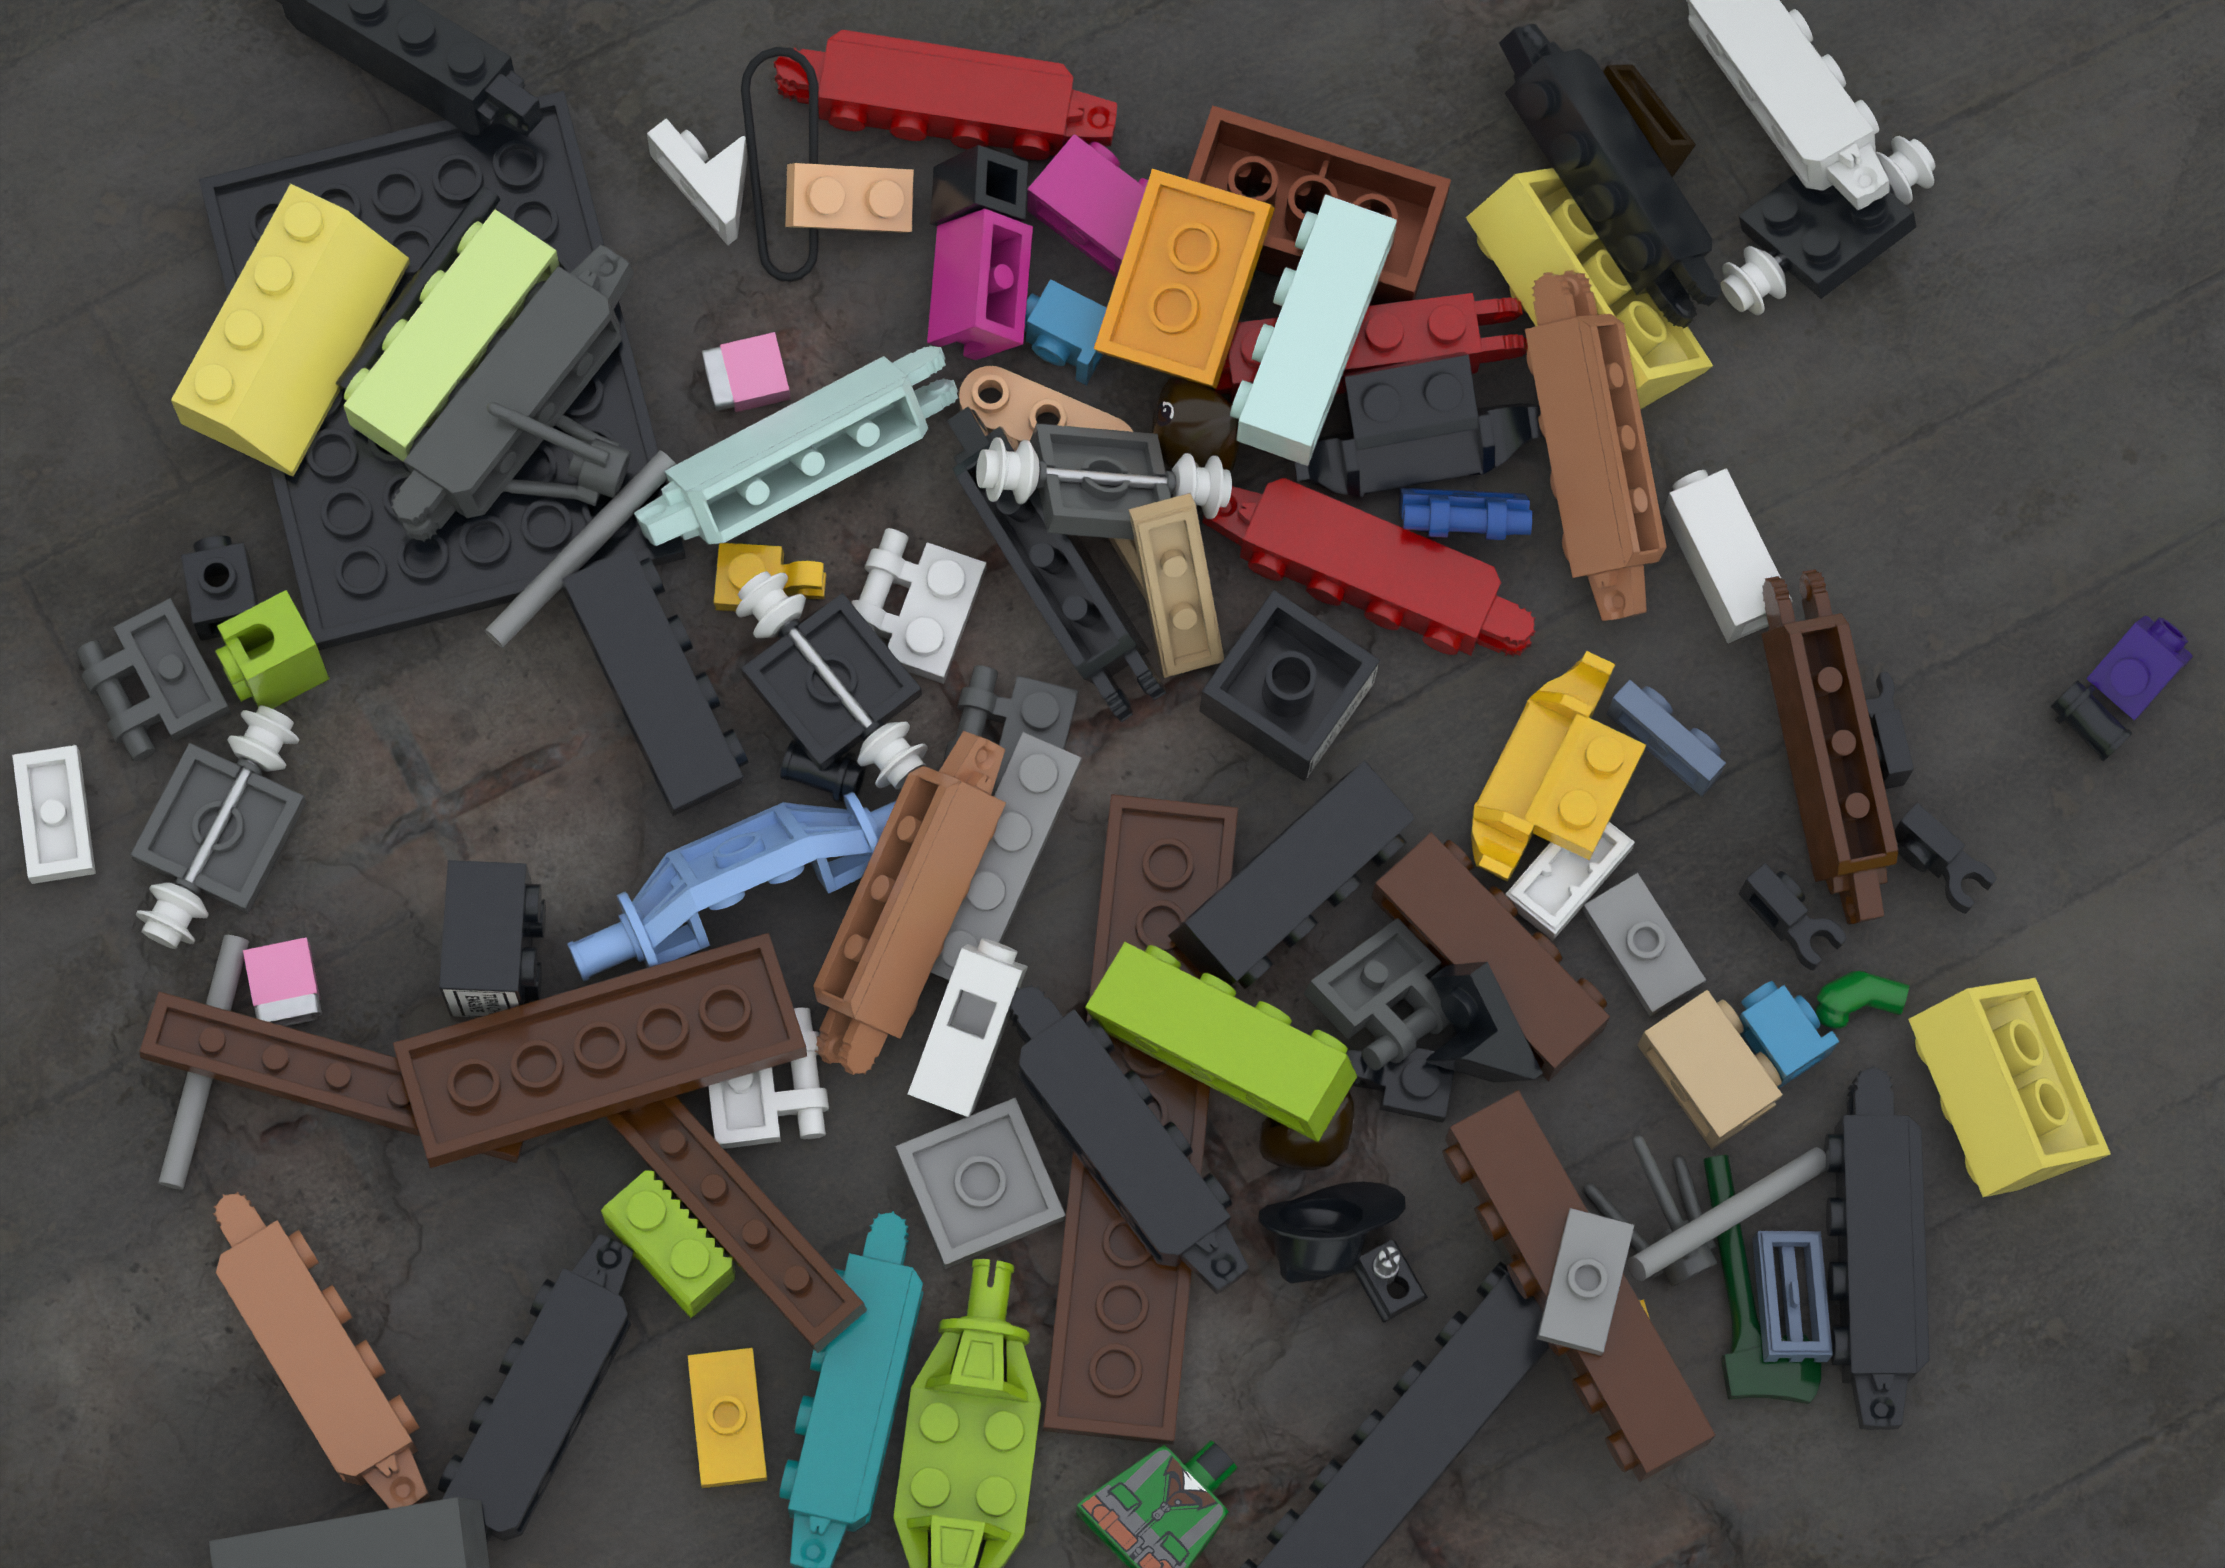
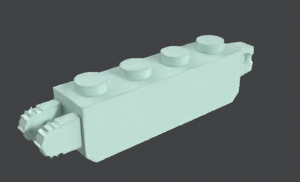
(799, 450)

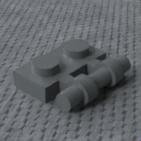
(170, 670)
(1034, 708)
(1372, 980)

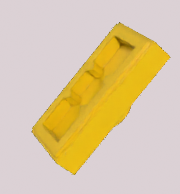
(727, 1418)

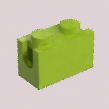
(270, 653)

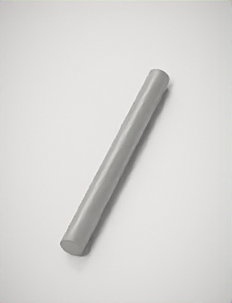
(580, 549)
(197, 1086)
(1727, 1214)

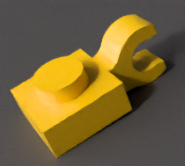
(743, 562)

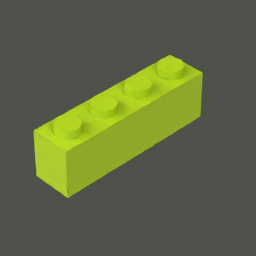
(1222, 1039)

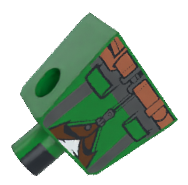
(1160, 1508)

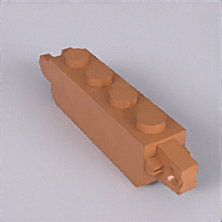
(1595, 443)
(907, 902)
(315, 1357)

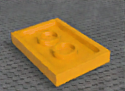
(1184, 278)

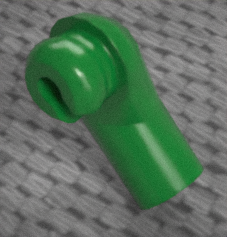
(1855, 991)

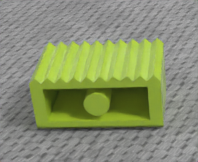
(669, 1243)

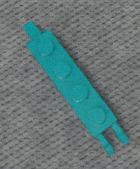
(854, 1400)

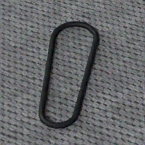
(753, 159)

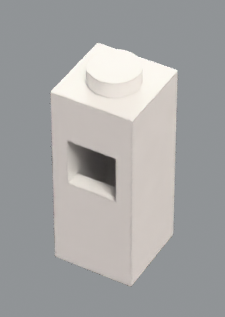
(1721, 549)
(968, 1027)

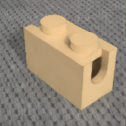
(1711, 1068)

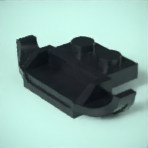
(1416, 428)

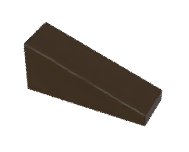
(1651, 115)

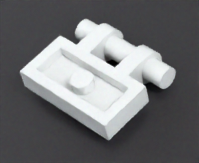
(934, 609)
(748, 1107)

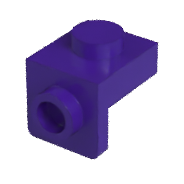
(2141, 665)

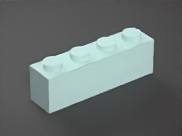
(1315, 329)

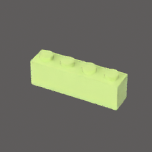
(447, 332)

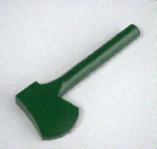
(1744, 1367)

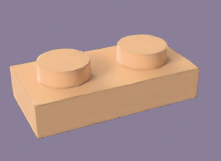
(849, 198)

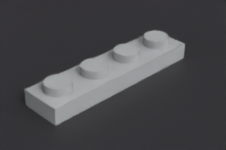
(1034, 794)

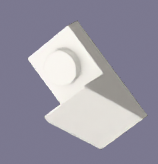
(710, 187)

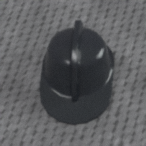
(1328, 1227)

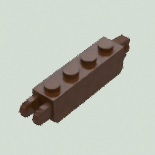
(1830, 745)

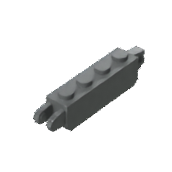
(529, 368)

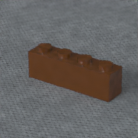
(1473, 924)

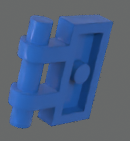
(1465, 511)

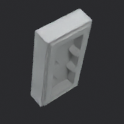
(1643, 944)
(1585, 1282)

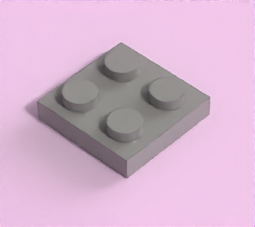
(980, 1183)

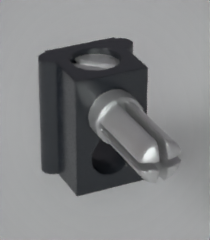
(1380, 1269)

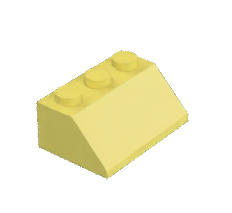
(2008, 1086)

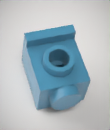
(1065, 328)
(1784, 1031)

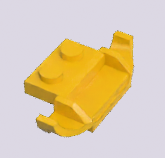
(1555, 773)

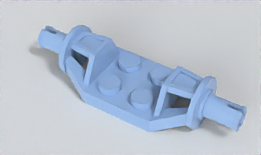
(723, 866)

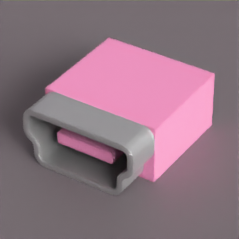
(746, 373)
(283, 982)

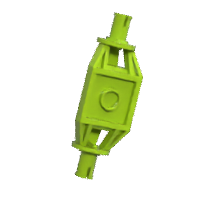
(970, 1437)

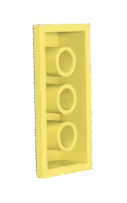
(1539, 229)
(289, 331)

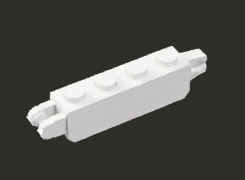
(1794, 94)

